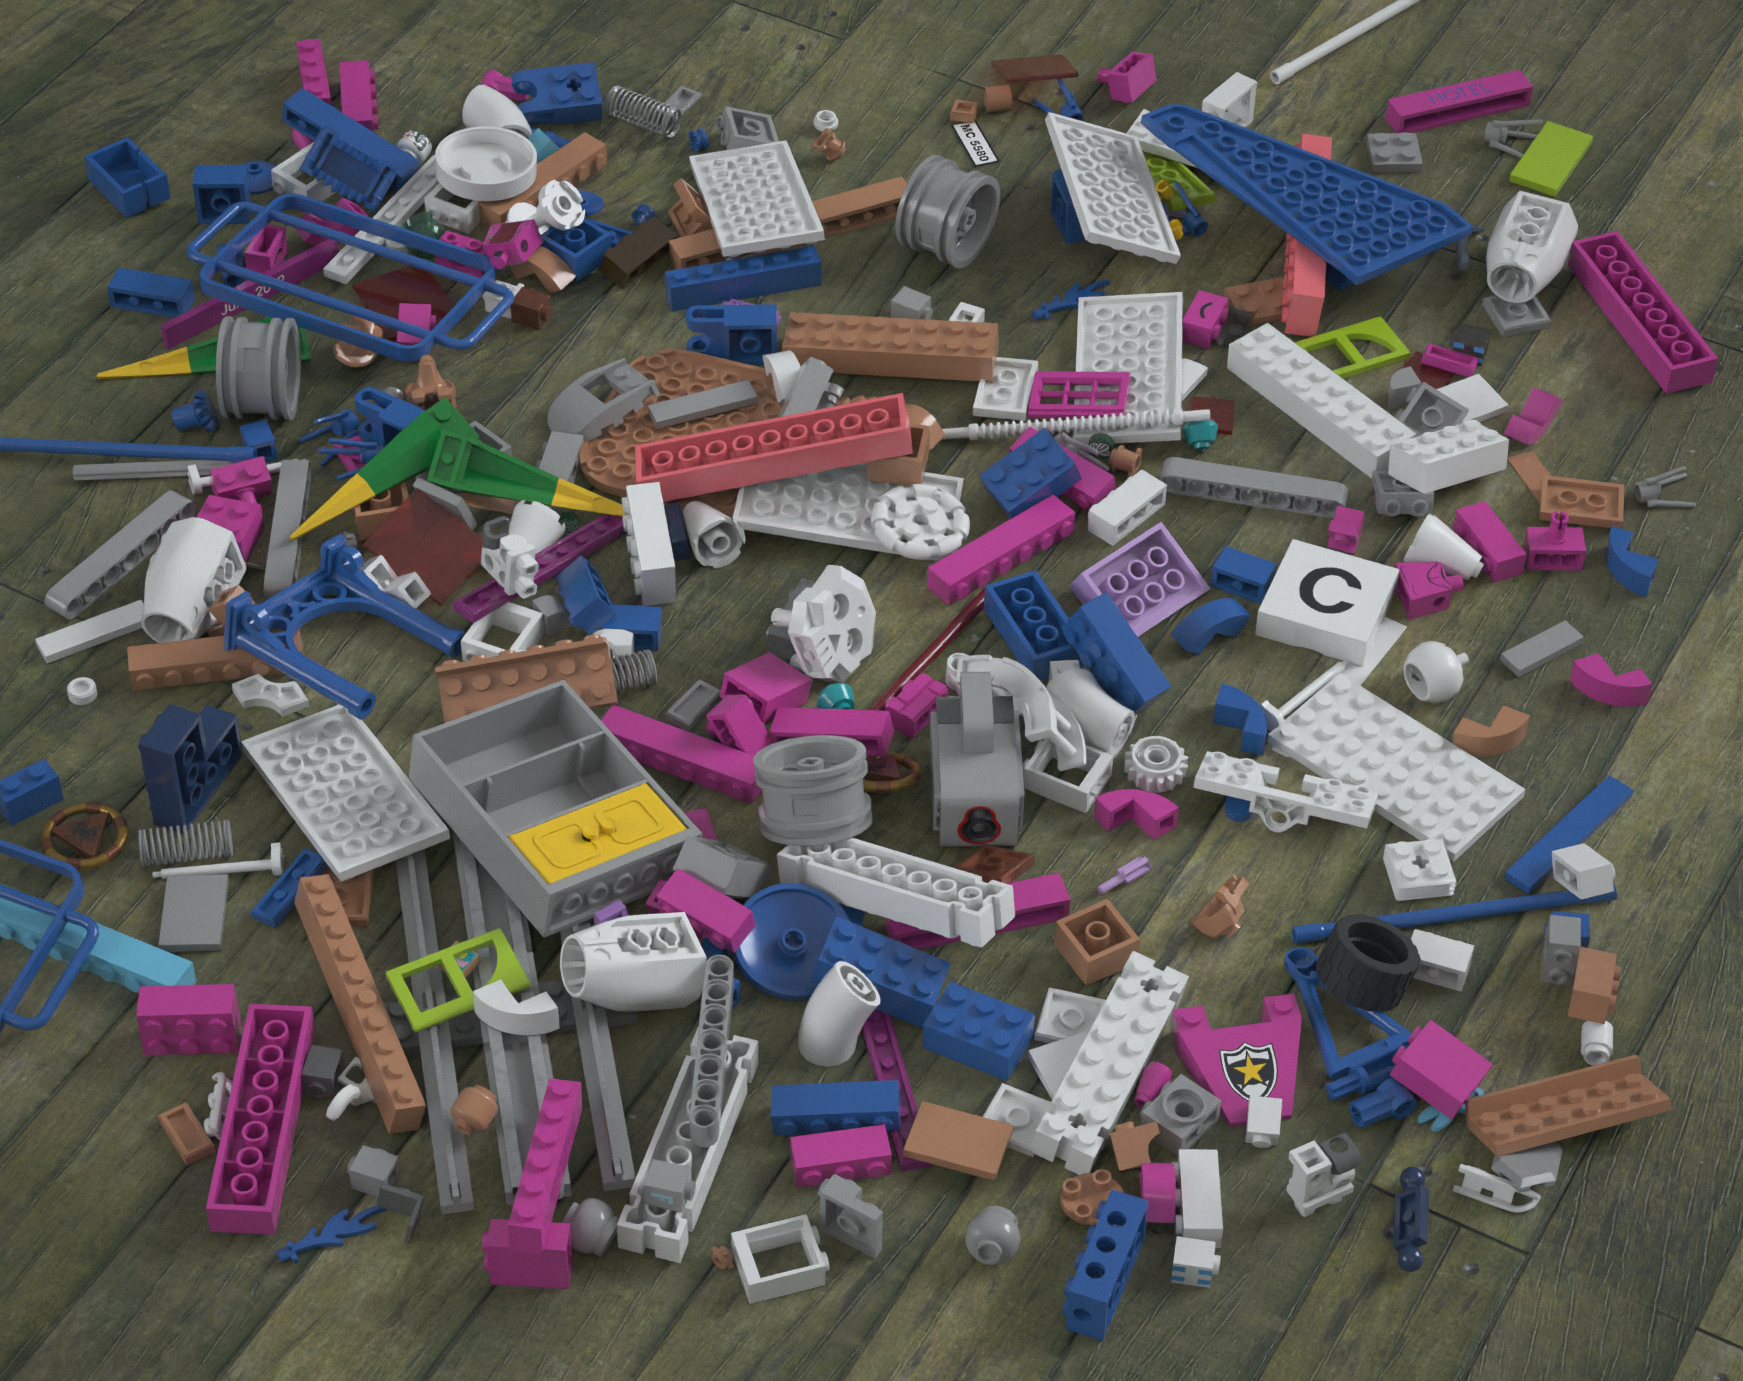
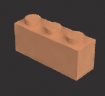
(1594, 985)

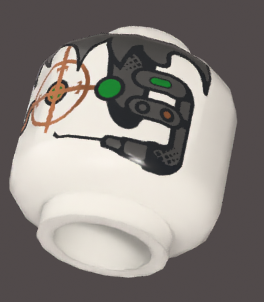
(416, 145)

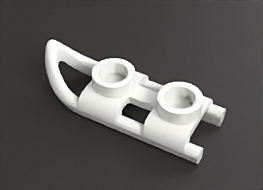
(218, 1103)
(1476, 1179)

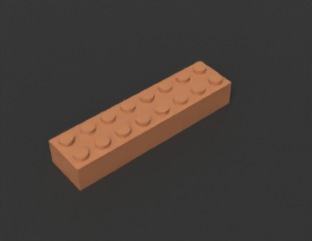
(895, 346)

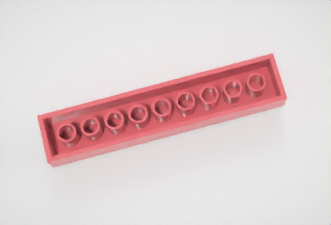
(1304, 268)
(776, 448)

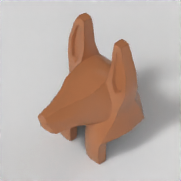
(429, 386)

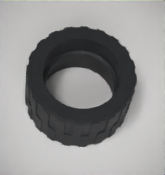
(1368, 963)

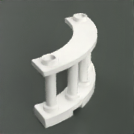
(1042, 712)

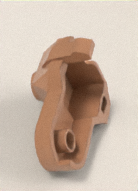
(1223, 911)

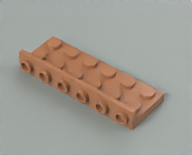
(495, 679)
(1564, 1106)

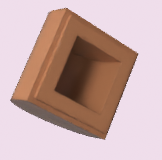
(997, 98)

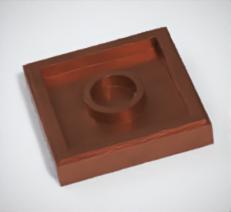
(997, 864)

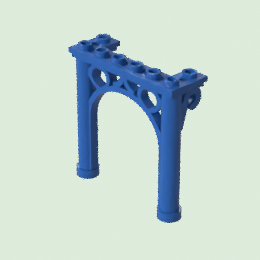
(339, 574)

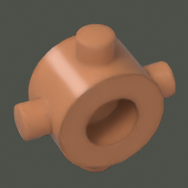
(722, 1257)

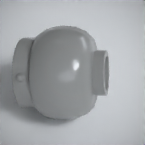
(591, 1226)
(993, 1235)

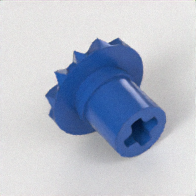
(196, 413)

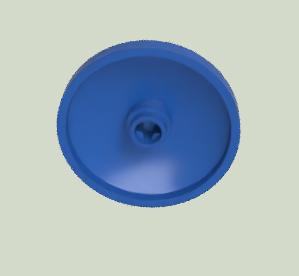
(787, 939)

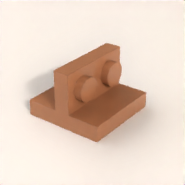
(689, 212)

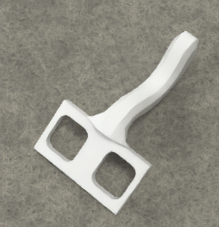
(351, 1093)

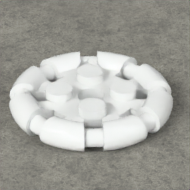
(922, 540)

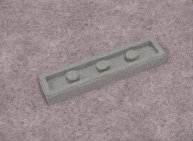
(702, 404)

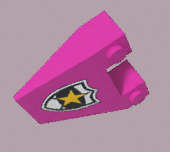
(1242, 1058)

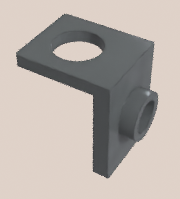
(404, 1202)

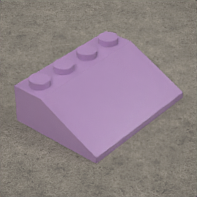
(1144, 579)

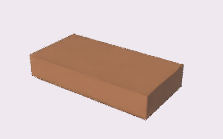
(186, 1133)

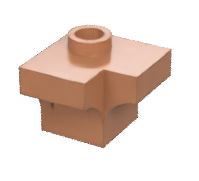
(1132, 1143)

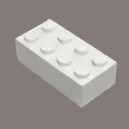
(1448, 456)
(649, 544)

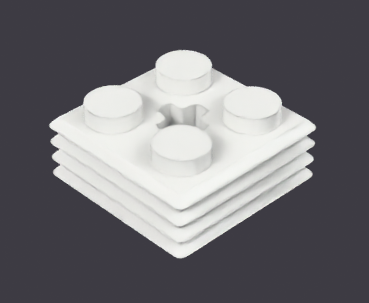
(1419, 869)

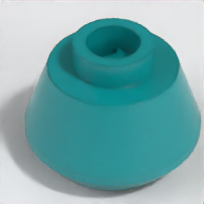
(1200, 434)
(836, 697)

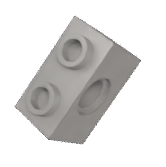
(1560, 949)

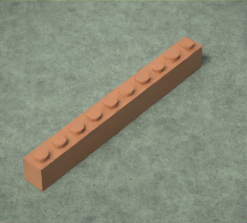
(836, 213)
(360, 1004)

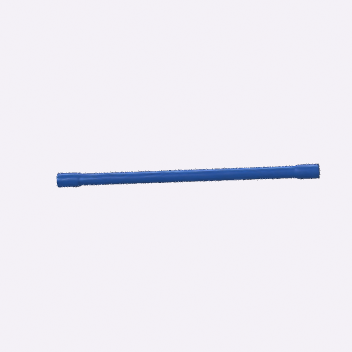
(232, 454)
(1318, 931)

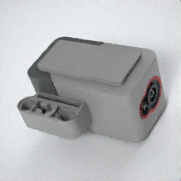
(976, 766)

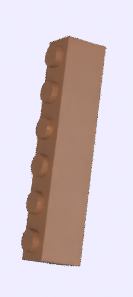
(570, 163)
(194, 663)

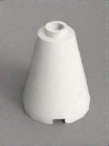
(536, 524)
(712, 534)
(1440, 544)

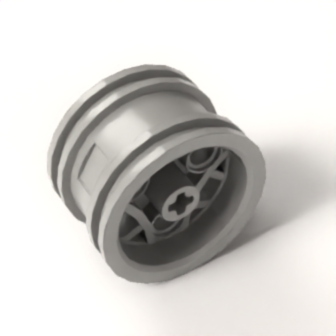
(947, 211)
(258, 368)
(813, 790)

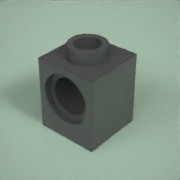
(322, 1071)

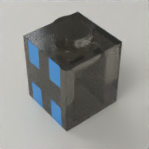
(1471, 341)

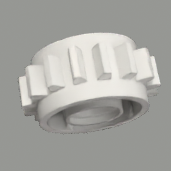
(1156, 764)

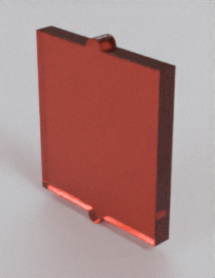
(1430, 375)
(1220, 411)

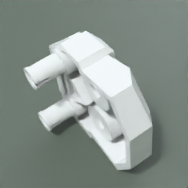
(830, 625)

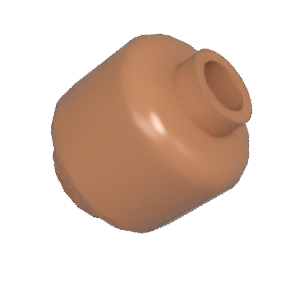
(474, 1110)

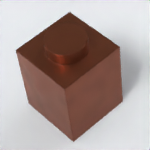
(531, 308)

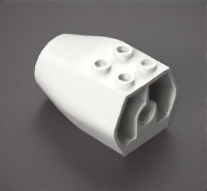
(1529, 246)
(187, 577)
(635, 963)

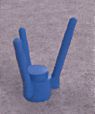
(1068, 109)
(1193, 220)
(342, 424)
(367, 451)

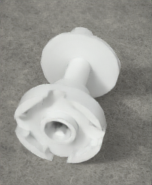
(557, 207)

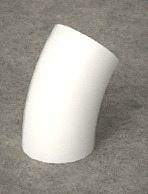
(492, 109)
(1101, 718)
(836, 1015)

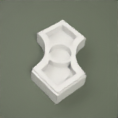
(282, 697)

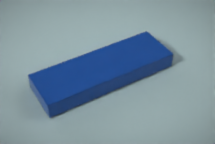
(281, 896)

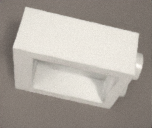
(1232, 97)
(285, 183)
(458, 218)
(509, 617)
(1080, 798)
(771, 1236)

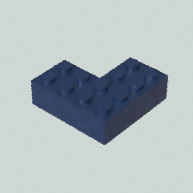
(187, 761)

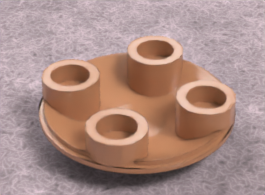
(1084, 1193)

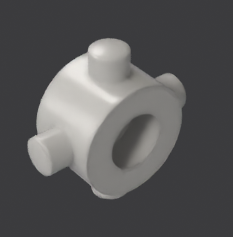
(350, 538)

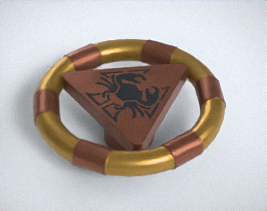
(884, 774)
(84, 834)

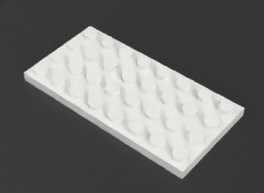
(1112, 188)
(756, 199)
(1137, 337)
(825, 506)
(1420, 776)
(345, 791)

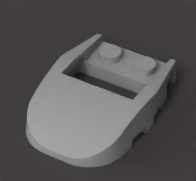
(583, 414)

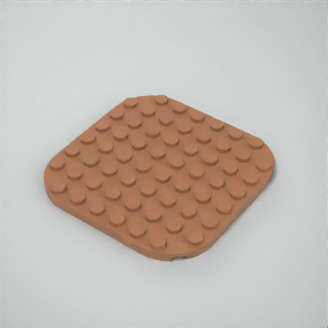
(610, 458)

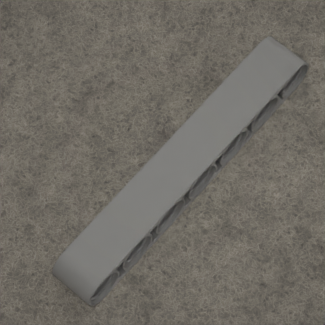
(1253, 487)
(288, 516)
(117, 556)
(711, 1051)

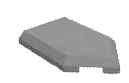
(1530, 1166)

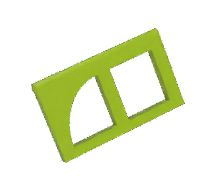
(1372, 330)
(507, 969)

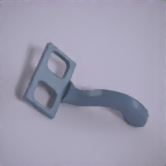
(1462, 257)

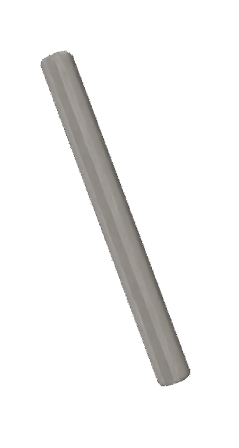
(143, 469)

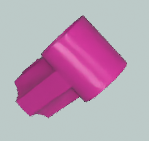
(502, 84)

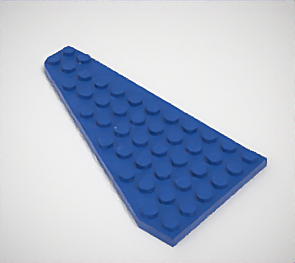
(1332, 209)

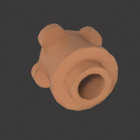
(829, 145)
(1125, 460)

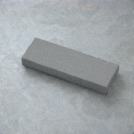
(1541, 648)

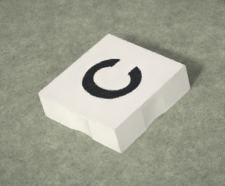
(1327, 602)

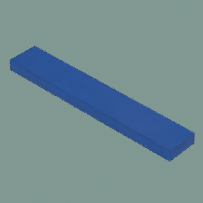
(1570, 831)

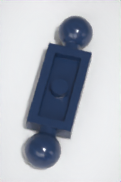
(1411, 1219)

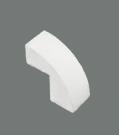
(783, 369)
(406, 588)
(501, 1011)

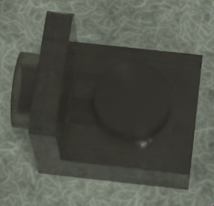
(1238, 325)

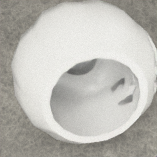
(1438, 672)

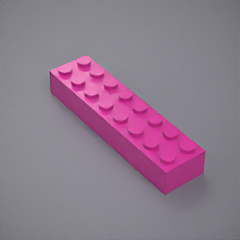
(1642, 312)
(260, 1120)

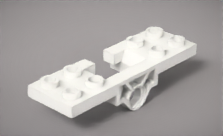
(1249, 779)

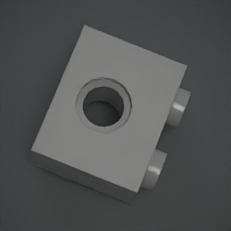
(1182, 1114)

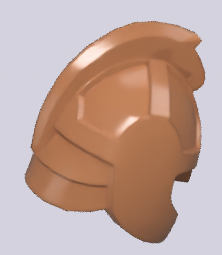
(353, 355)

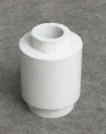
(1596, 1042)

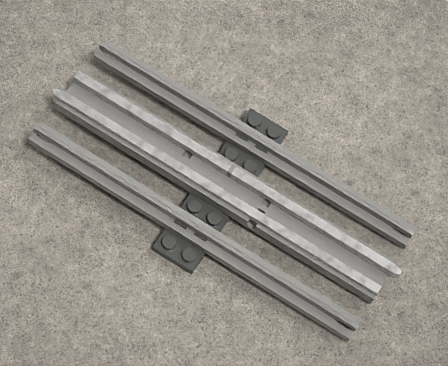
(515, 1063)

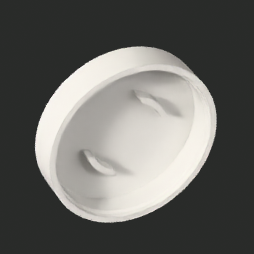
(486, 163)

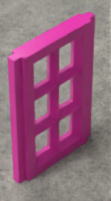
(1092, 379)

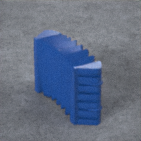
(347, 170)

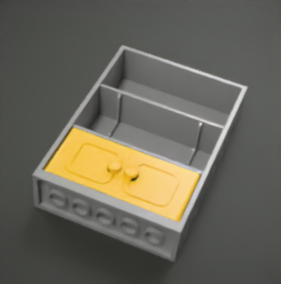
(551, 805)

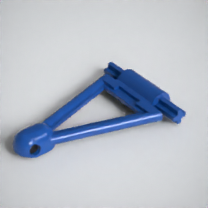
(1364, 1067)

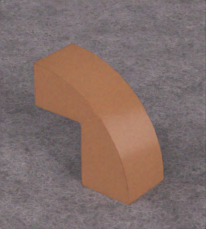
(548, 267)
(1503, 735)

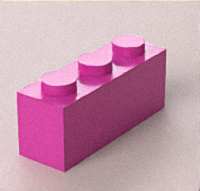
(1491, 539)
(707, 910)
(846, 1153)

